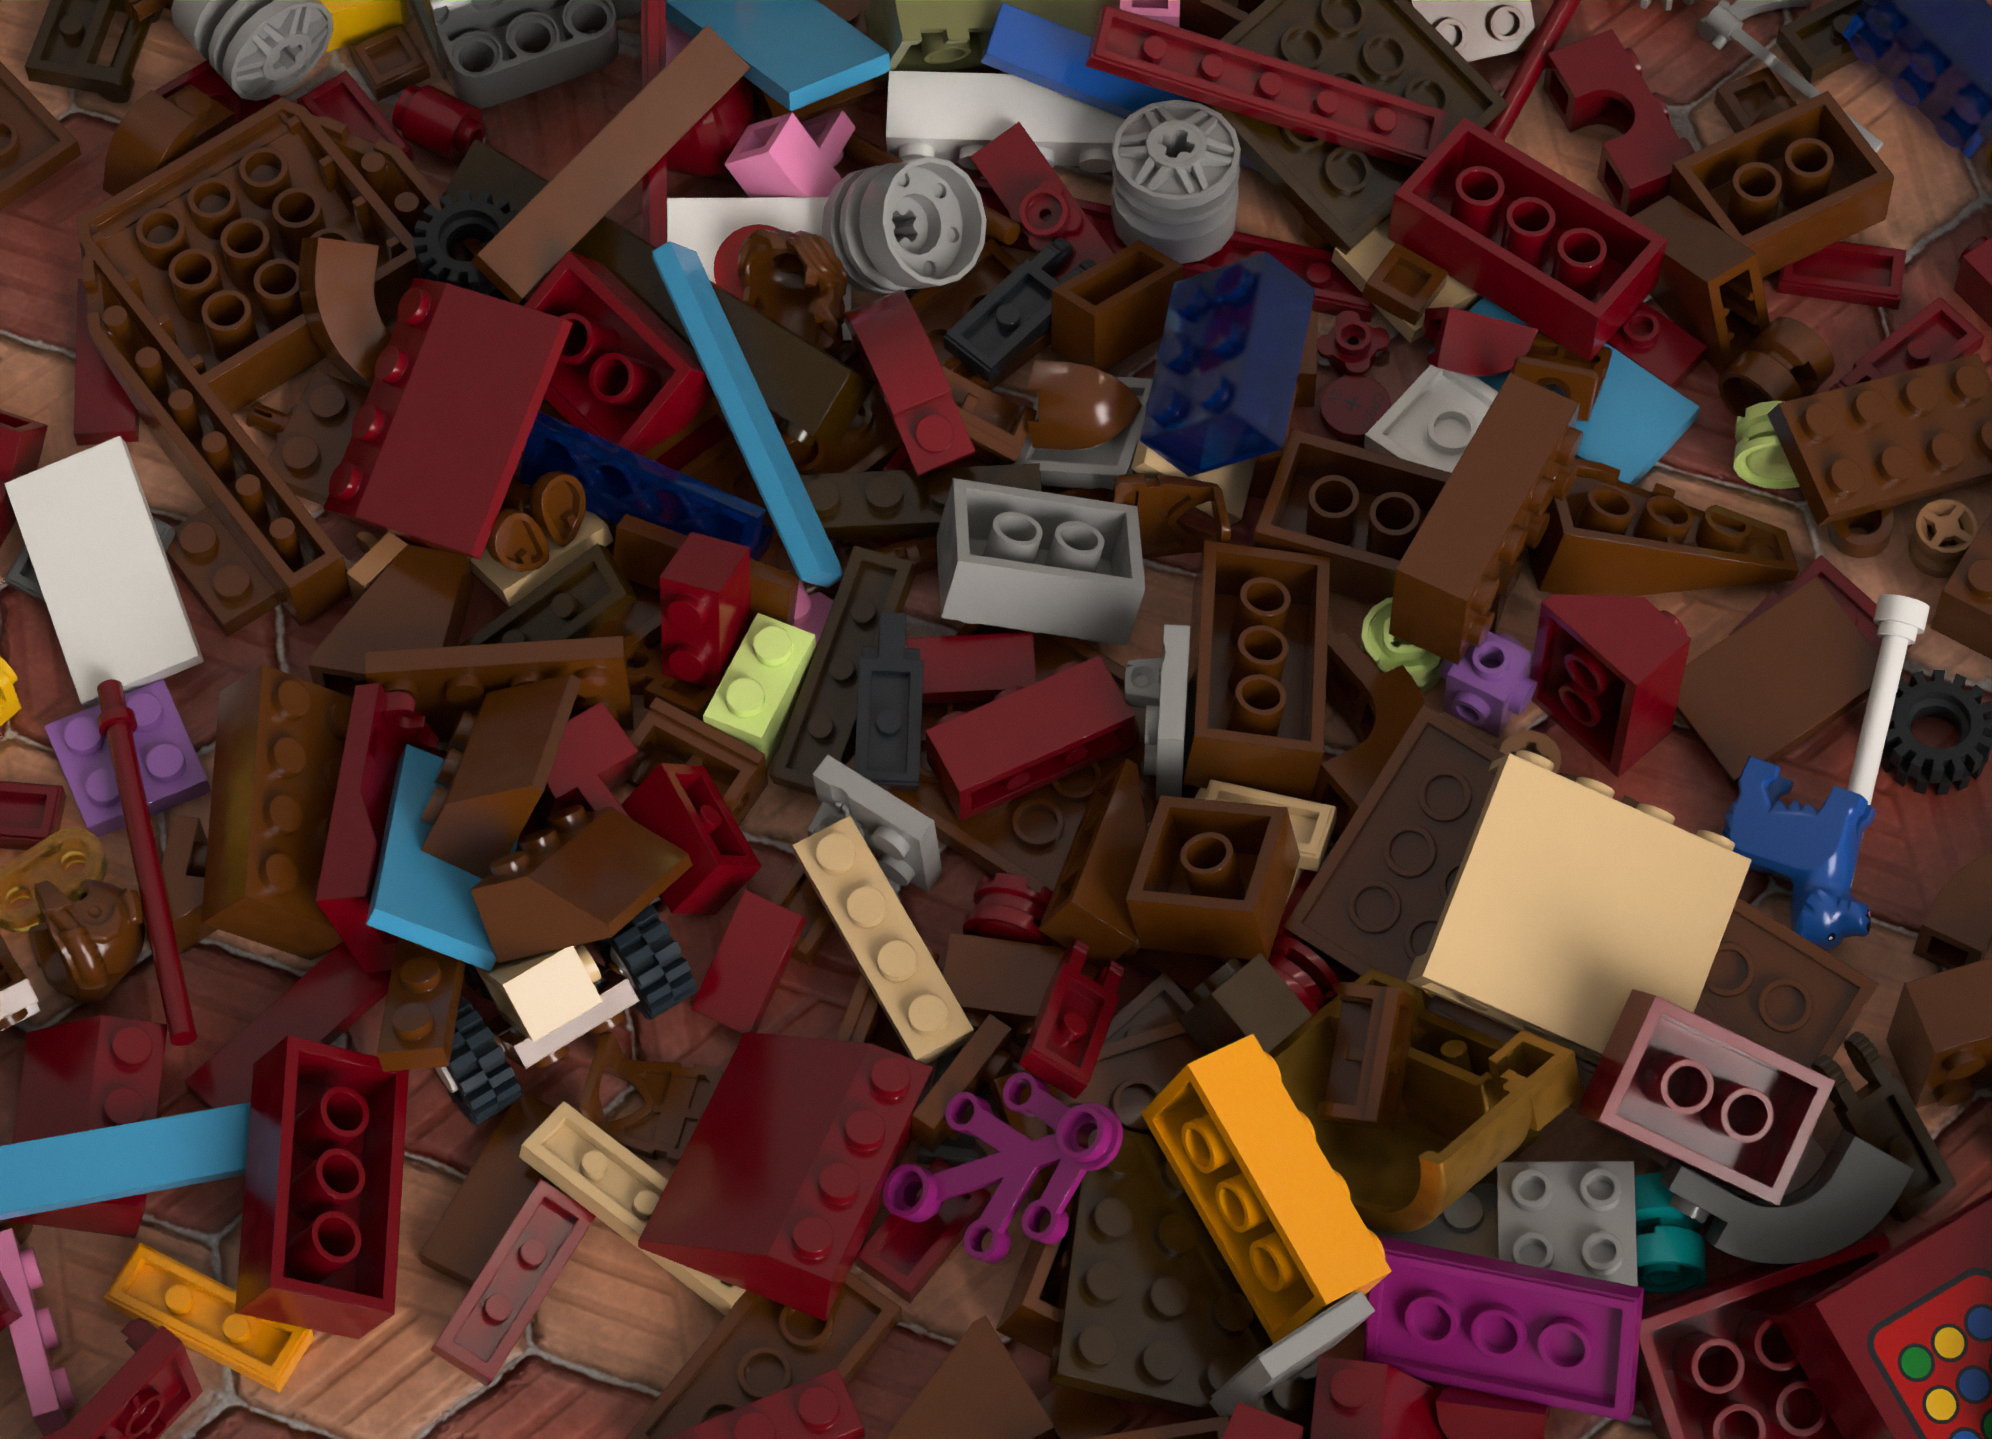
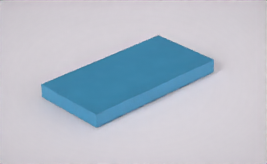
(793, 46)
(1633, 416)
(416, 892)

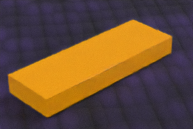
(205, 1317)

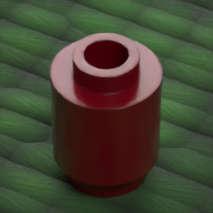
(438, 121)

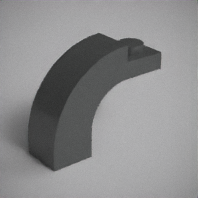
(1818, 1219)

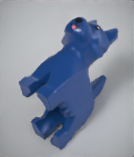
(1804, 848)

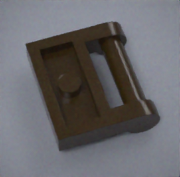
(71, 43)

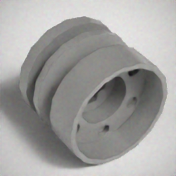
(256, 43)
(1176, 179)
(905, 225)

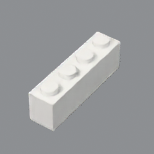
(962, 112)

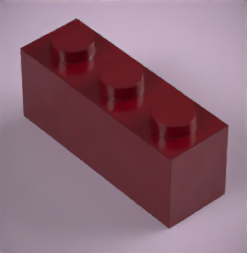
(1029, 737)

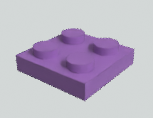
(163, 749)

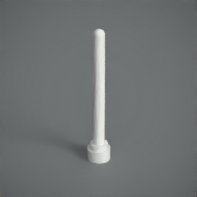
(1899, 623)

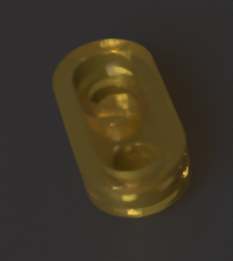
(48, 862)

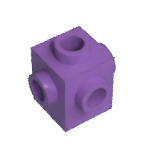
(1489, 683)

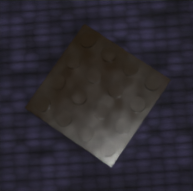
(1373, 45)
(1152, 1300)

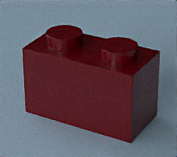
(704, 608)
(690, 813)

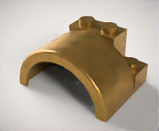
(1458, 1116)

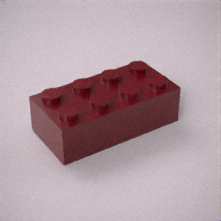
(1527, 238)
(322, 1189)

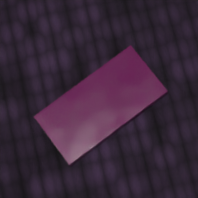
(1506, 1329)

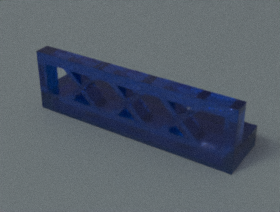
(631, 484)

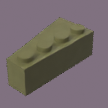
(955, 32)

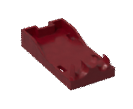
(374, 742)
(143, 1394)

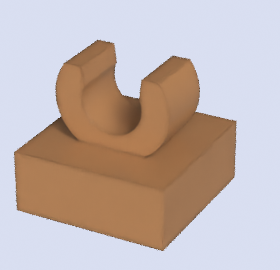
(376, 558)

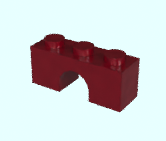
(1605, 86)

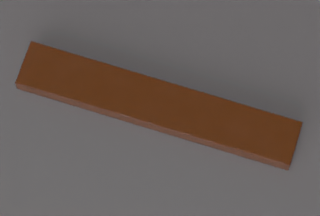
(610, 165)

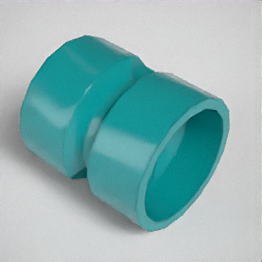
(1667, 1241)

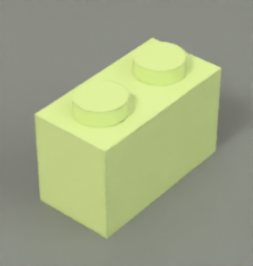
(762, 685)

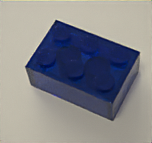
(1935, 60)
(1227, 365)

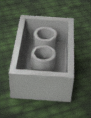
(1040, 562)

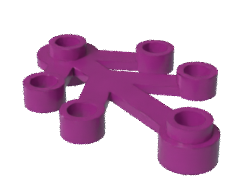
(1013, 1166)

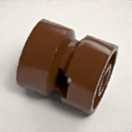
(1781, 365)

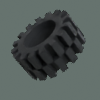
(455, 223)
(1931, 764)

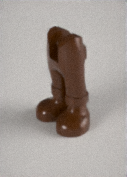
(532, 514)

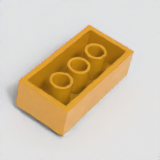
(1264, 1187)

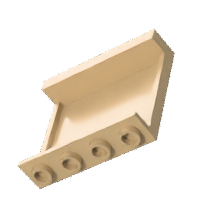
(1576, 906)

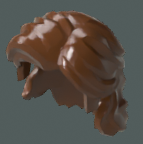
(796, 283)

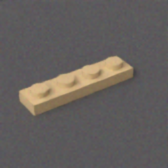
(883, 941)
(612, 1187)

